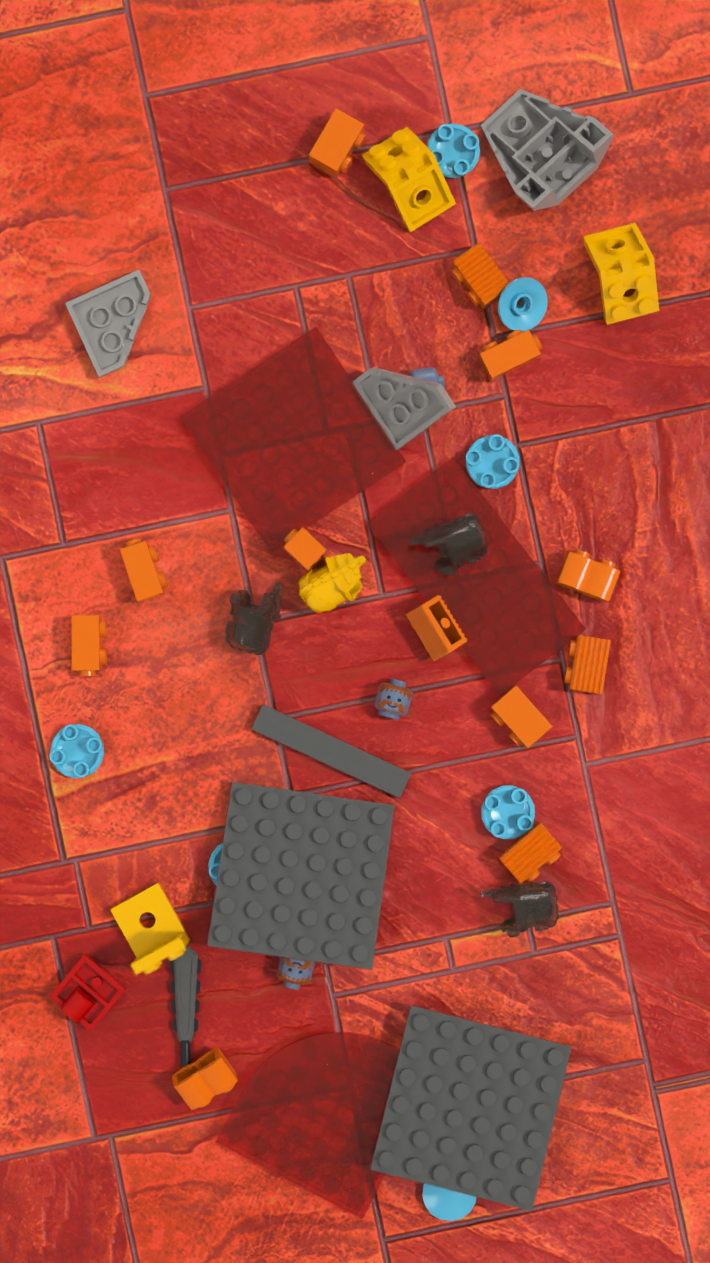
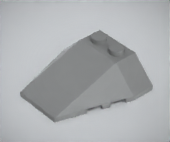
(545, 148)

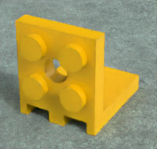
(407, 169)
(624, 269)
(152, 943)

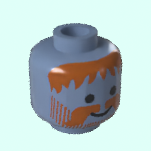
(393, 699)
(295, 972)

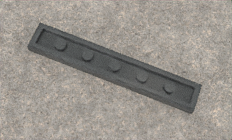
(331, 751)

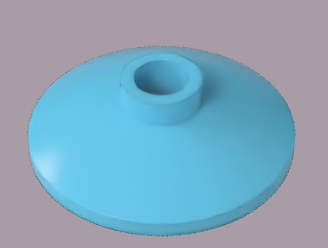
(532, 304)

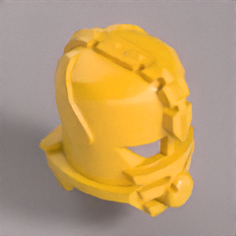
(333, 583)

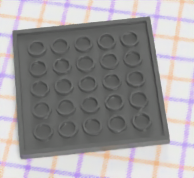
(301, 876)
(471, 1108)

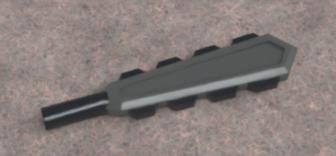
(185, 1006)

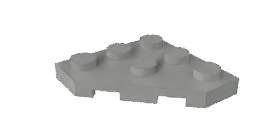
(110, 320)
(403, 403)

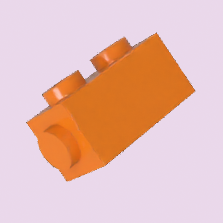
(510, 355)
(142, 570)
(87, 644)

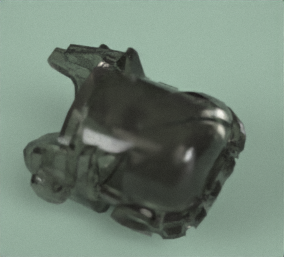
(456, 542)
(252, 623)
(529, 906)

